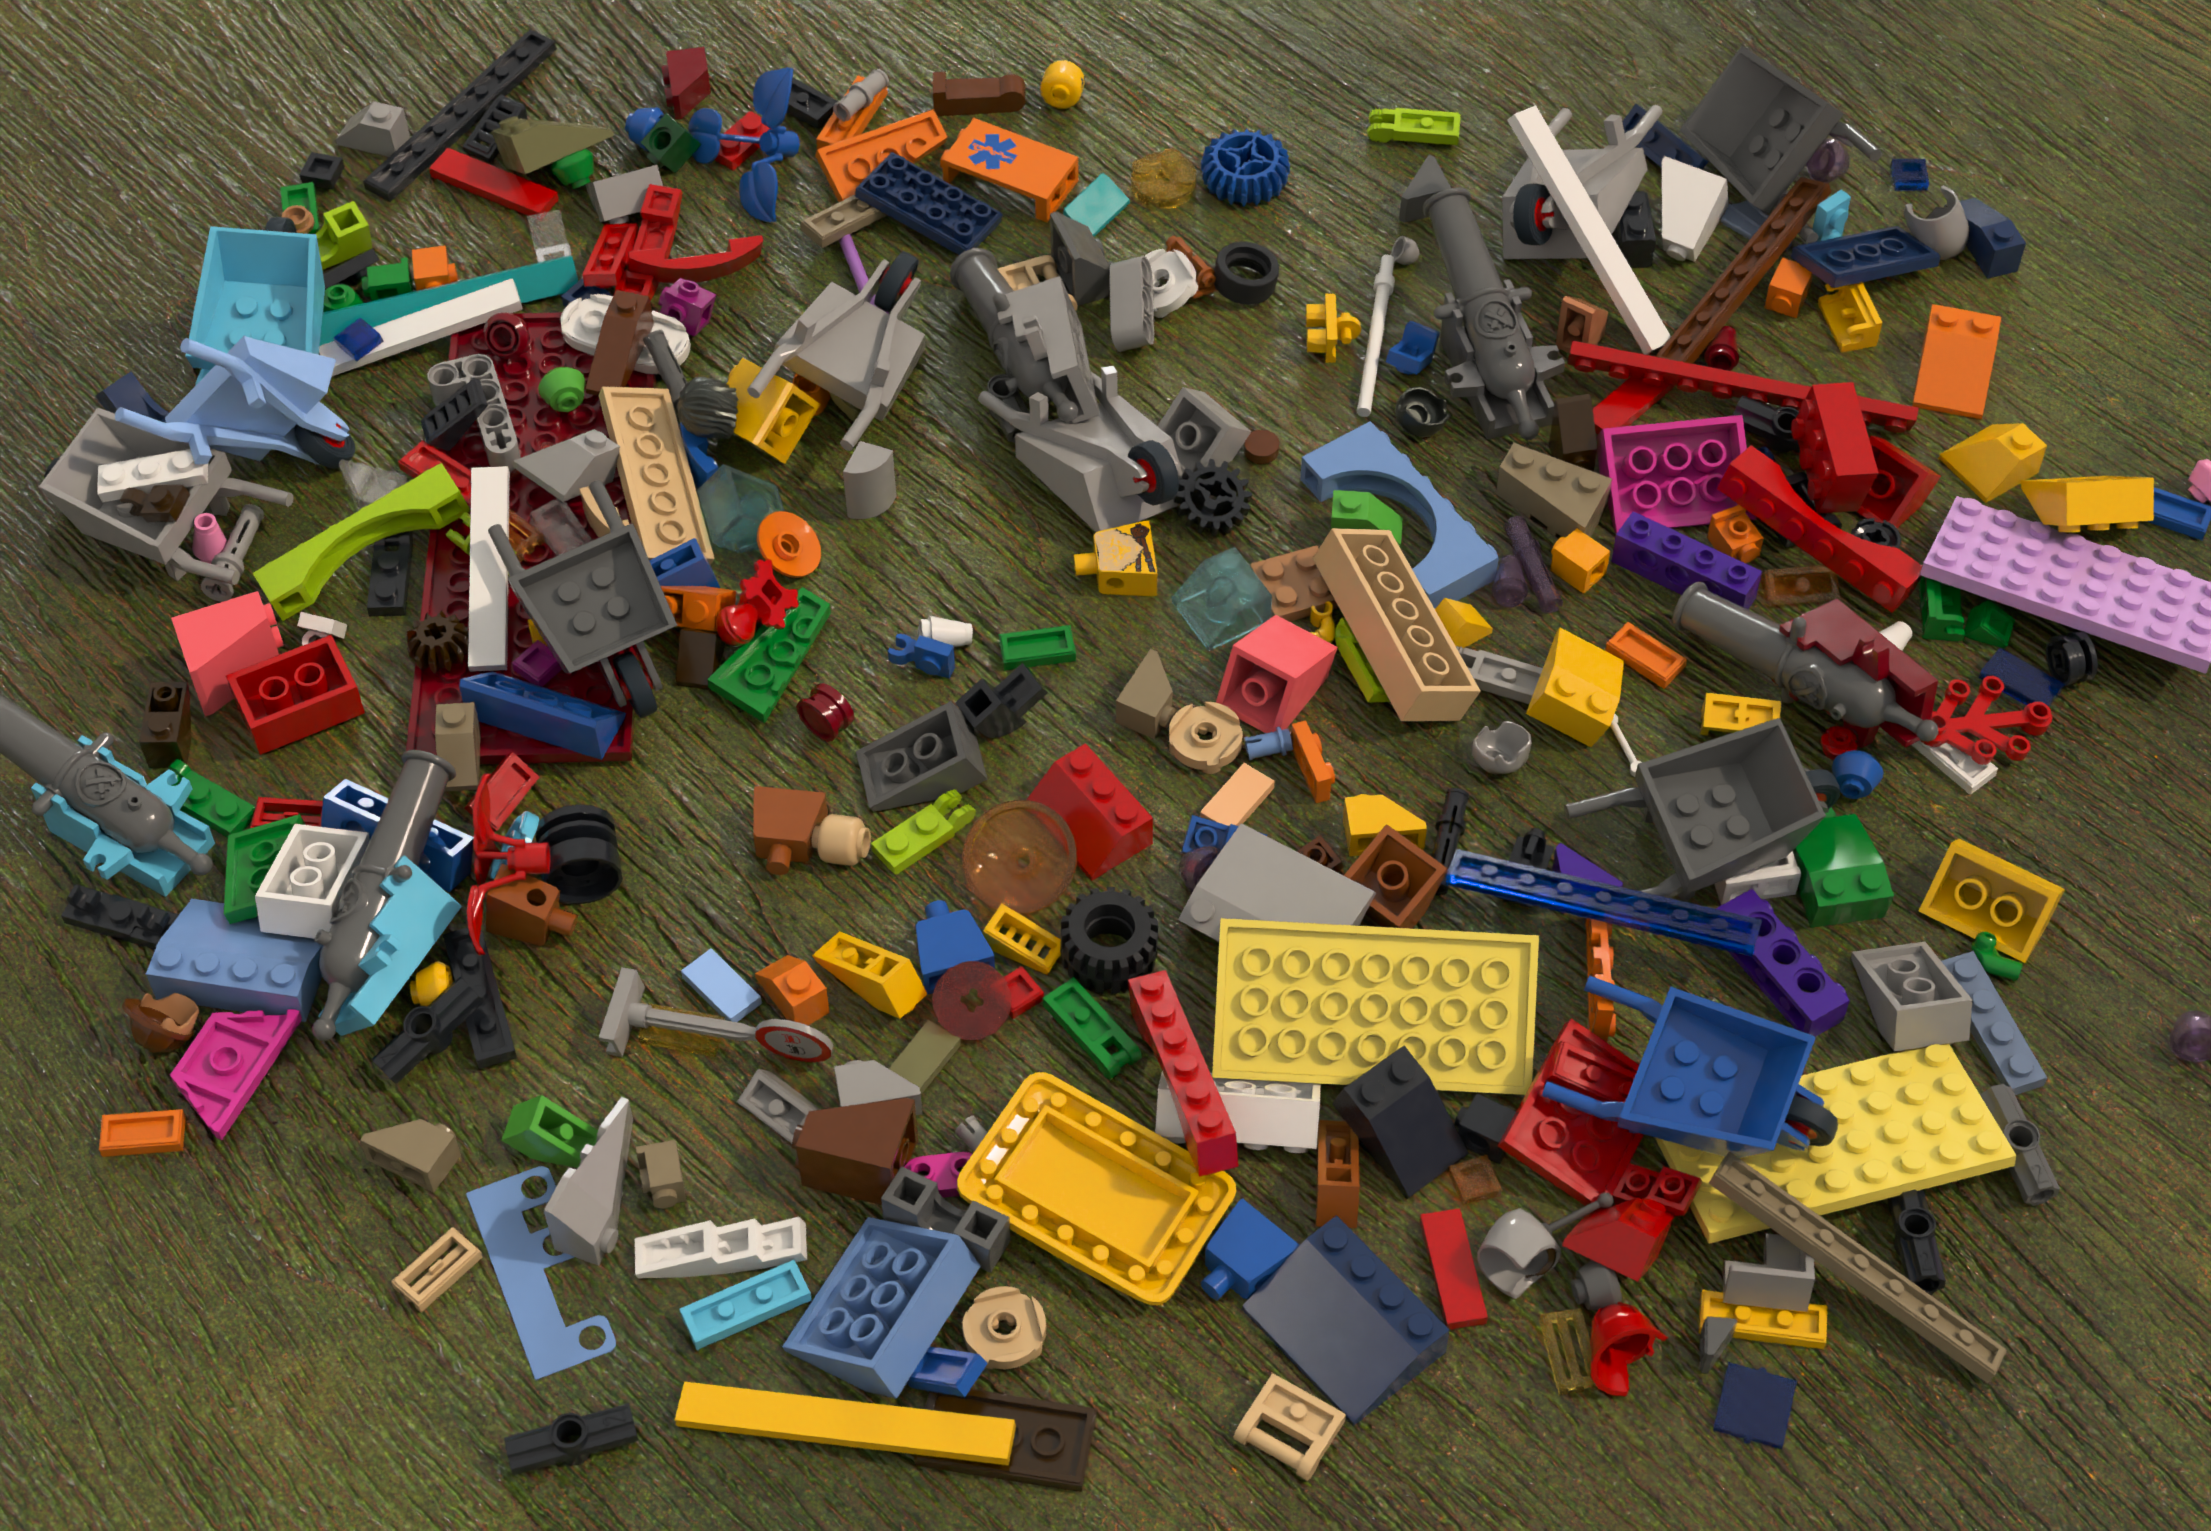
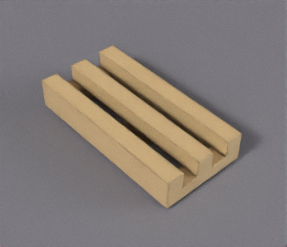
(441, 1274)

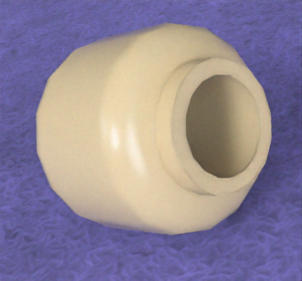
(841, 840)

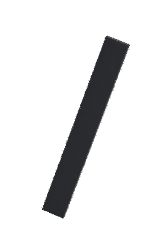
(459, 115)

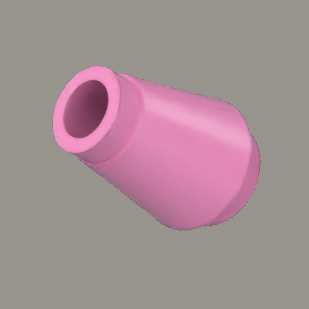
(207, 538)

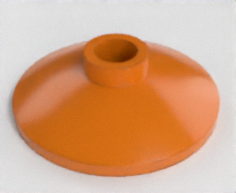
(789, 544)

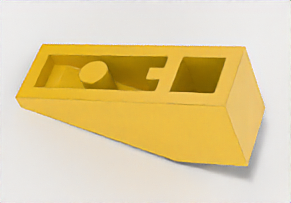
(873, 973)

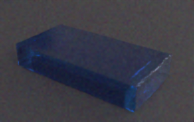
(2022, 679)

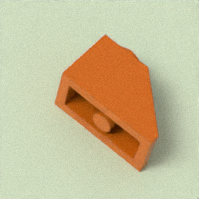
(795, 989)

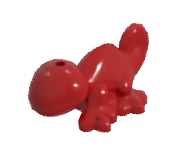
(760, 601)

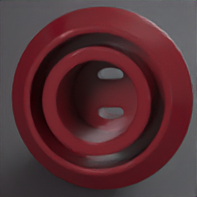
(506, 335)

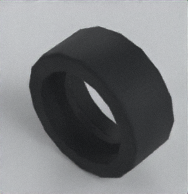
(1251, 256)

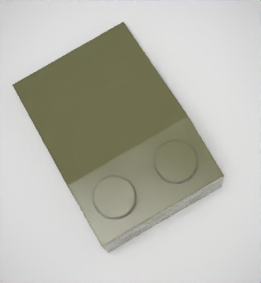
(536, 143)

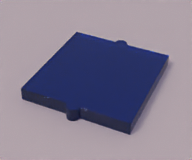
(1755, 1405)

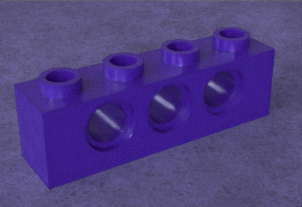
(1681, 561)
(1783, 982)

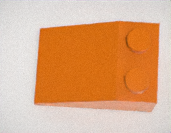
(1956, 361)

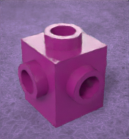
(688, 304)

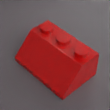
(1097, 808)

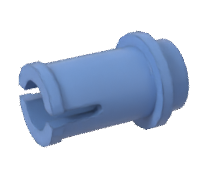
(1268, 743)

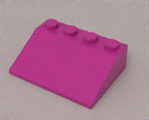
(1670, 469)

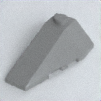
(588, 1200)

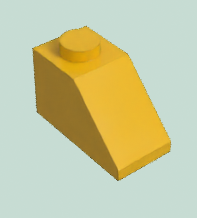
(1368, 814)

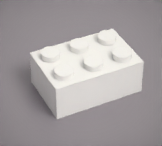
(308, 879)

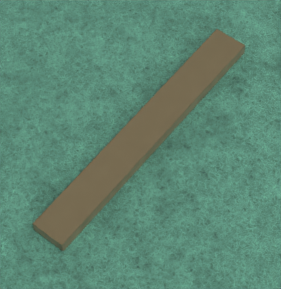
(1858, 1267)

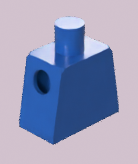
(947, 941)
(1244, 1252)

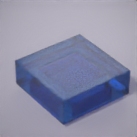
(1909, 174)
(358, 339)

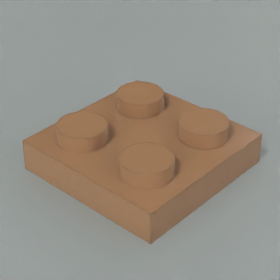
(1294, 584)

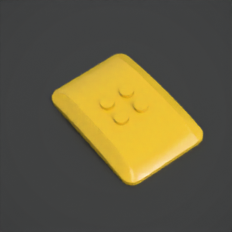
(1096, 1189)

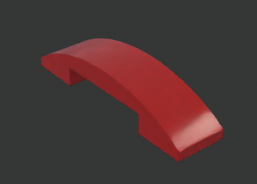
(657, 230)
(696, 268)

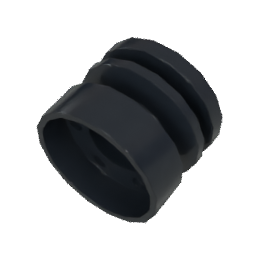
(582, 853)

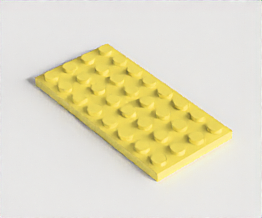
(1347, 996)
(1900, 1128)

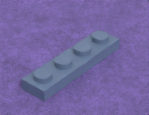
(1995, 1028)

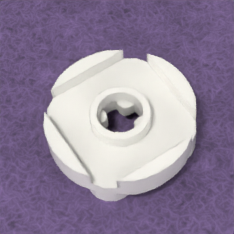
(1181, 280)

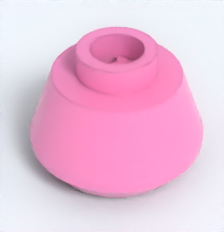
(2201, 481)

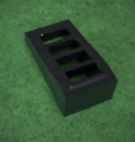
(498, 111)
(454, 416)

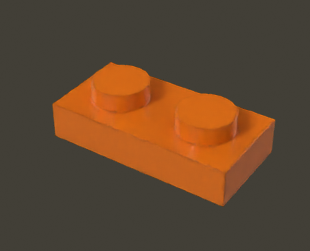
(1308, 753)

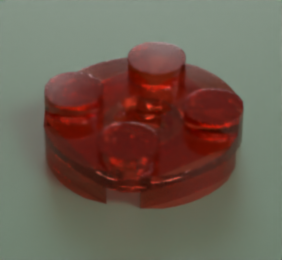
(985, 1018)

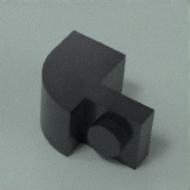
(1001, 708)

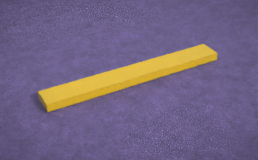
(846, 1423)

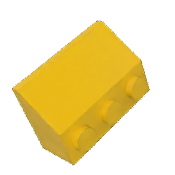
(2091, 501)
(1993, 896)

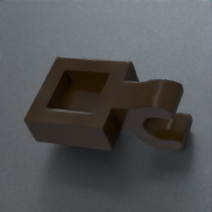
(160, 505)

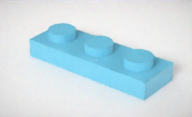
(745, 1304)

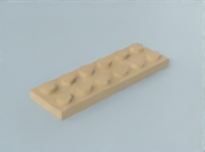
(654, 469)

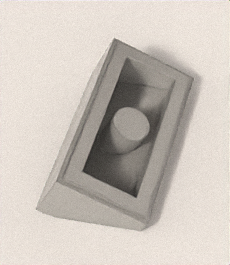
(776, 1103)

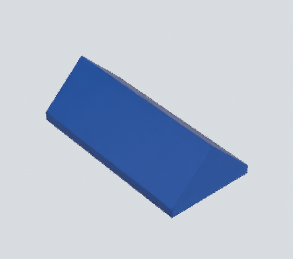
(542, 713)

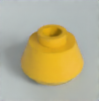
(430, 983)

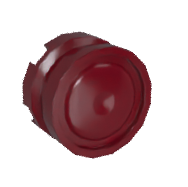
(825, 712)

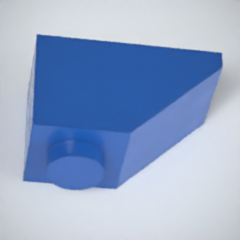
(684, 567)

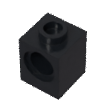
(1483, 1126)

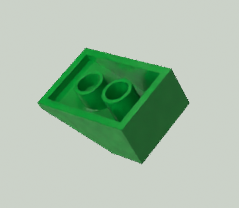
(1841, 874)

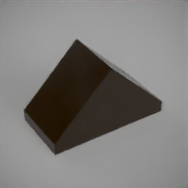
(698, 657)

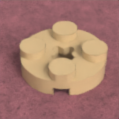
(1205, 754)
(1018, 1310)

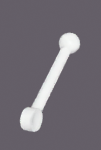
(1625, 746)

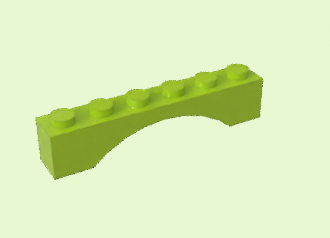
(300, 574)

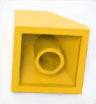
(1996, 459)

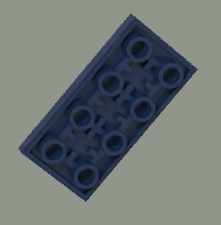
(928, 204)

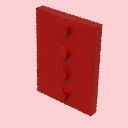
(1568, 1145)

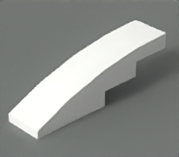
(715, 1250)

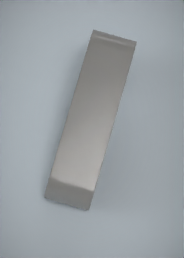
(494, 422)

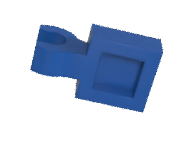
(929, 655)

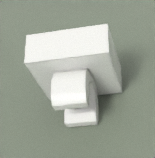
(320, 627)

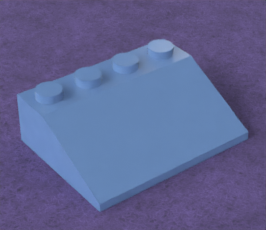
(234, 964)
(883, 1305)

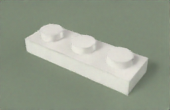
(145, 472)

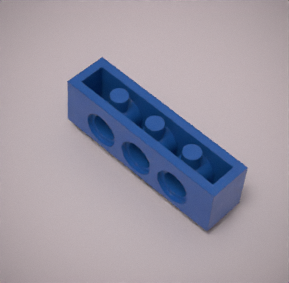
(446, 852)

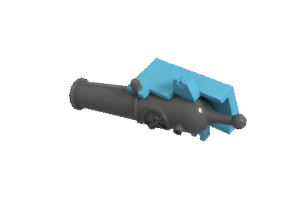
(106, 804)
(389, 906)

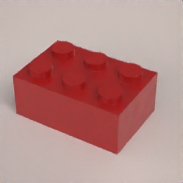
(1834, 448)
(295, 694)

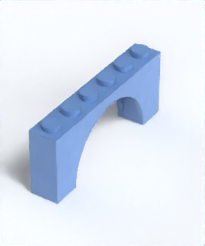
(1370, 463)

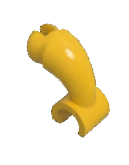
(1324, 622)

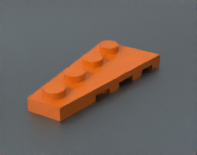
(855, 158)
(1599, 965)

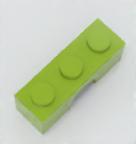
(343, 235)

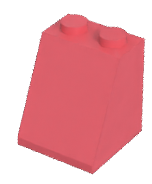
(225, 641)
(1274, 674)

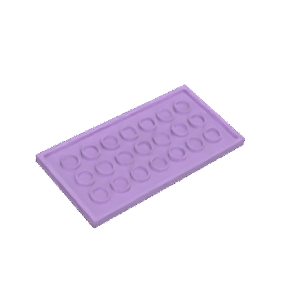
(2074, 582)

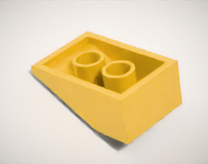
(1577, 688)

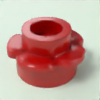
(1832, 747)

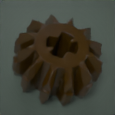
(437, 642)

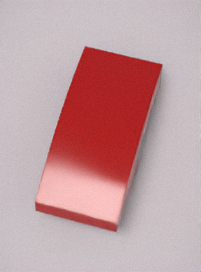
(1668, 1187)

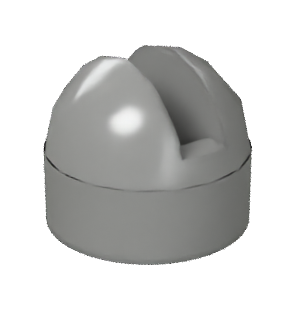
(1405, 251)

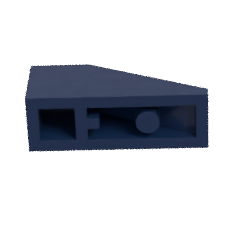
(1992, 239)

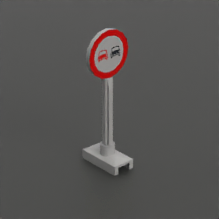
(779, 1036)

